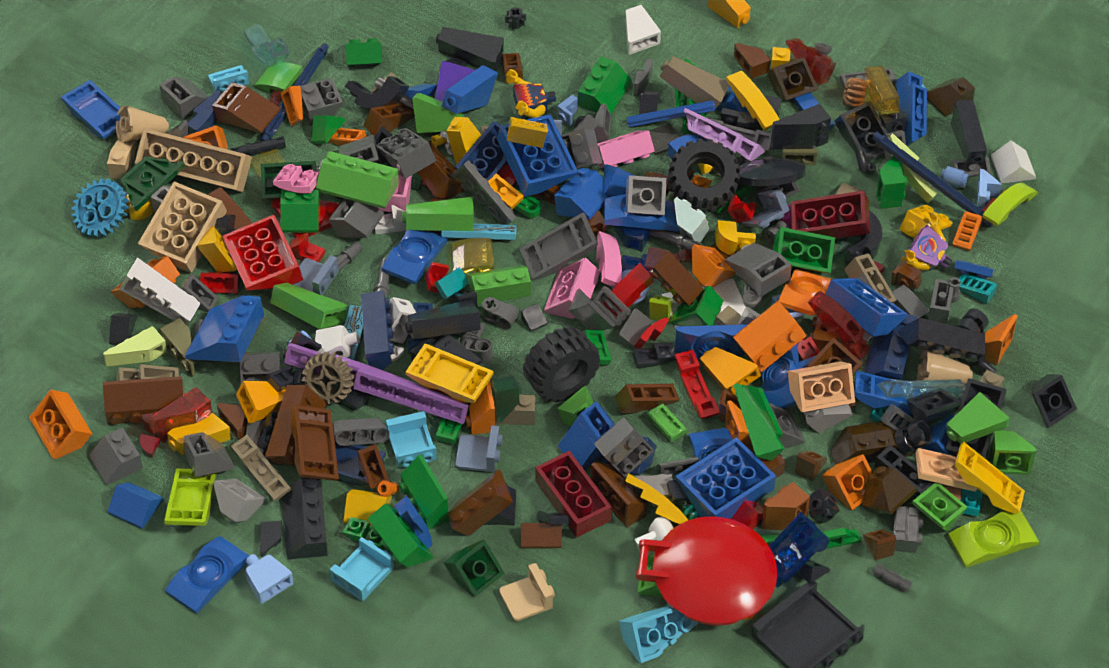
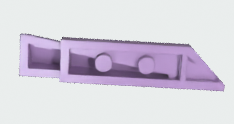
(711, 130)

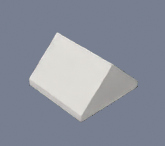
(1012, 163)

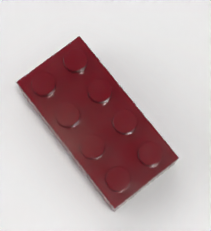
(833, 215)
(573, 493)

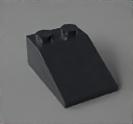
(859, 126)
(802, 130)

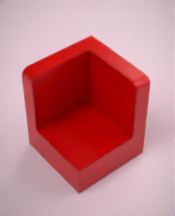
(741, 211)

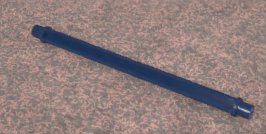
(302, 80)
(929, 176)

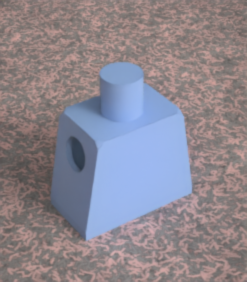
(267, 577)

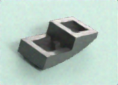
(643, 77)
(909, 302)

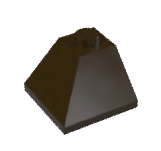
(792, 79)
(952, 90)
(886, 490)

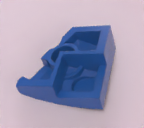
(412, 517)

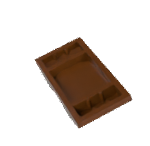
(314, 443)

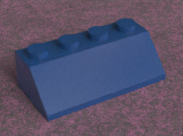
(866, 306)

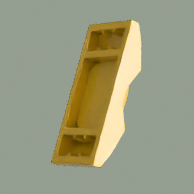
(449, 374)
(988, 479)

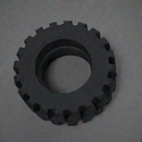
(704, 153)
(561, 364)

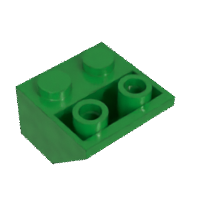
(363, 52)
(891, 185)

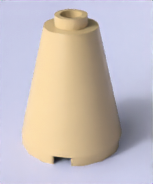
(133, 122)
(941, 368)

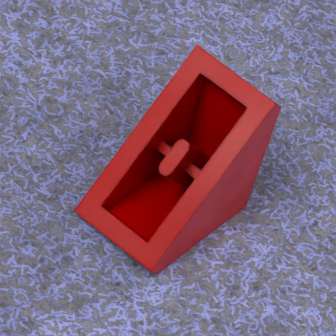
(749, 513)

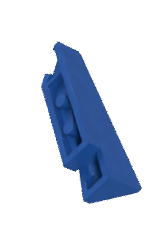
(914, 103)

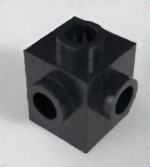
(894, 121)
(822, 505)

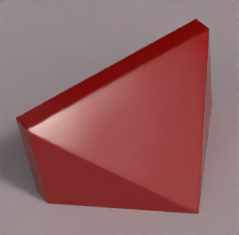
(220, 282)

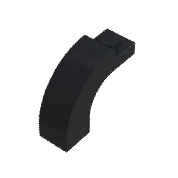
(390, 93)
(744, 119)
(870, 242)

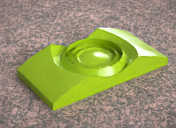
(190, 498)
(992, 538)

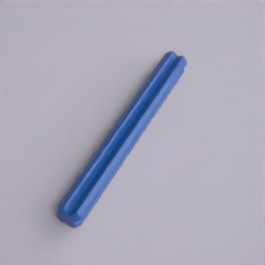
(668, 114)

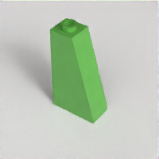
(440, 215)
(309, 306)

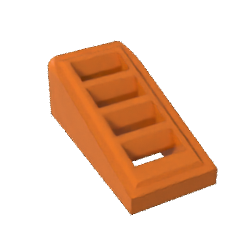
(293, 104)
(349, 134)
(971, 221)

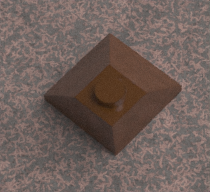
(836, 352)

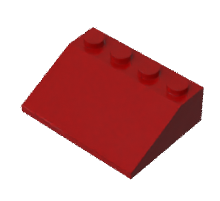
(263, 255)

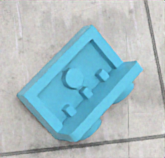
(222, 79)

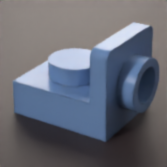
(567, 109)

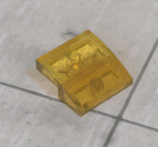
(473, 254)

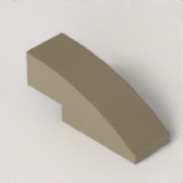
(146, 372)

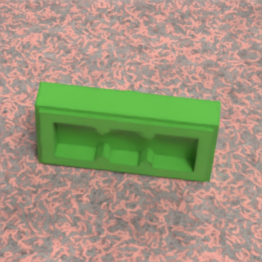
(666, 422)

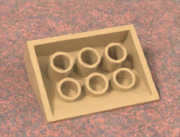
(181, 224)

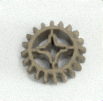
(335, 370)

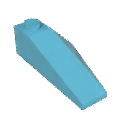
(653, 631)

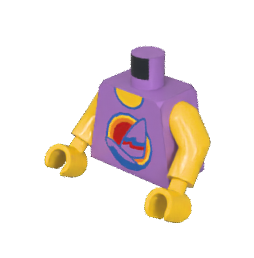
(928, 247)

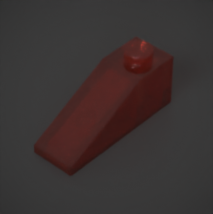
(184, 411)

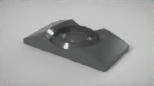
(558, 247)

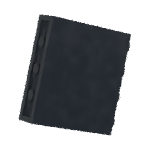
(806, 630)

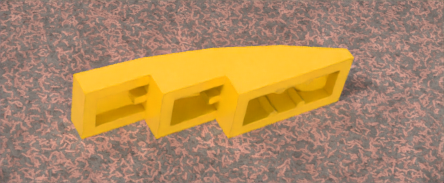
(752, 99)
(665, 506)

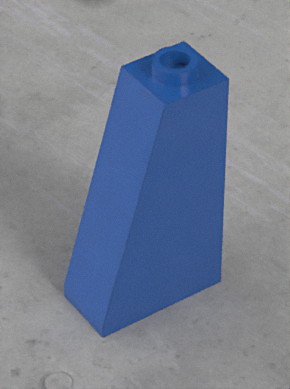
(471, 91)

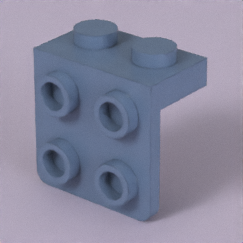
(774, 208)
(317, 275)
(479, 452)

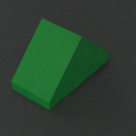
(325, 127)

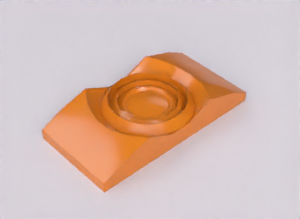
(801, 289)

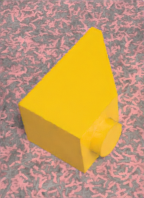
(780, 56)

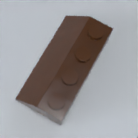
(437, 176)
(129, 399)

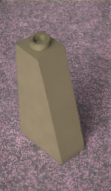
(693, 81)

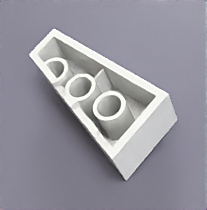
(159, 293)

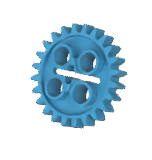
(100, 208)

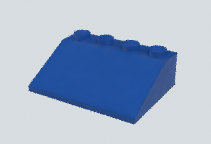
(538, 167)
(227, 330)
(726, 480)

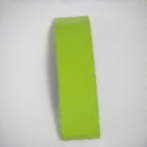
(1007, 201)

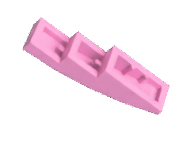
(609, 259)

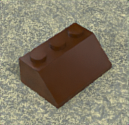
(672, 275)
(619, 494)
(480, 504)

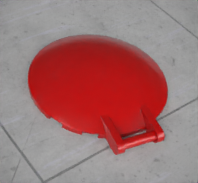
(711, 570)

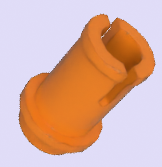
(386, 488)

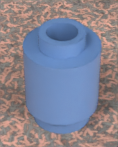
(954, 177)

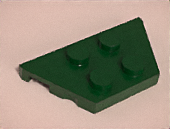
(147, 178)

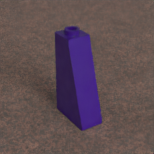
(448, 76)

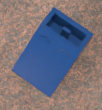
(585, 432)

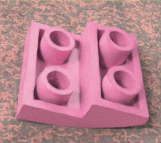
(294, 180)

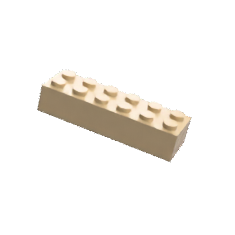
(201, 160)

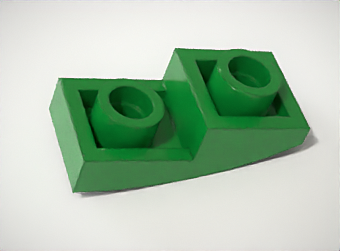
(359, 529)

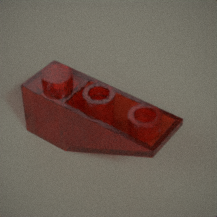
(819, 65)

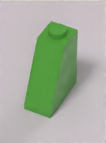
(431, 115)
(976, 420)

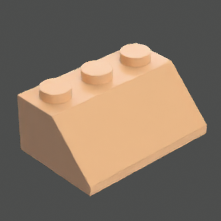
(822, 386)

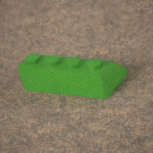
(357, 179)

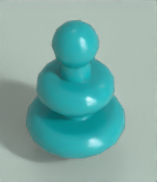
(689, 511)

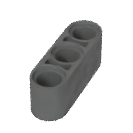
(360, 431)

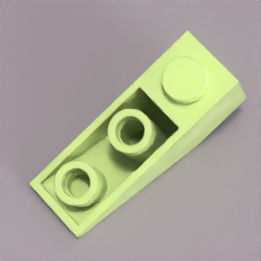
(137, 349)

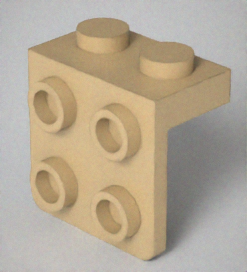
(528, 595)

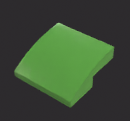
(278, 77)

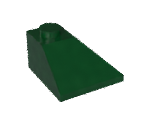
(474, 567)

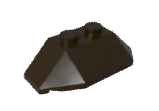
(865, 440)

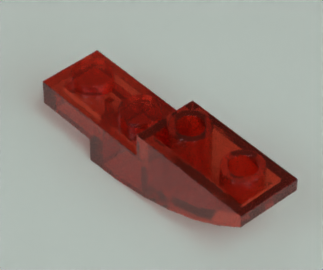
(840, 321)

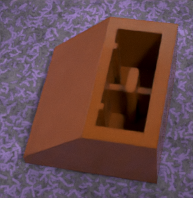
(784, 507)

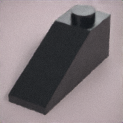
(892, 458)

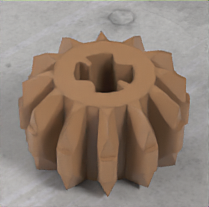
(854, 92)

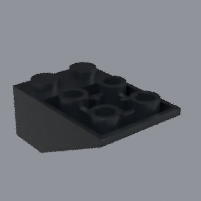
(449, 345)

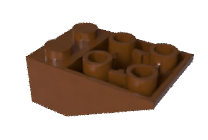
(244, 108)

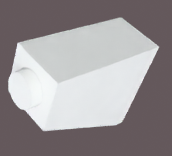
(640, 30)

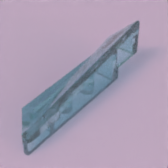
(910, 389)

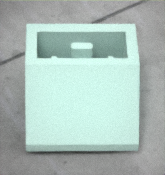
(690, 221)

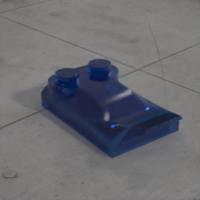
(796, 546)

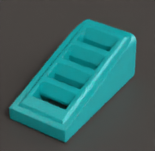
(984, 293)

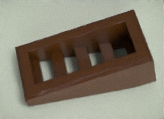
(513, 62)

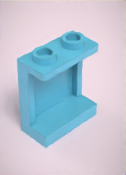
(410, 438)
(363, 570)

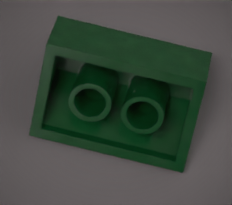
(270, 171)

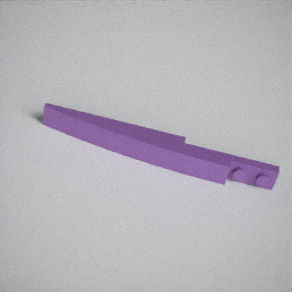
(388, 386)

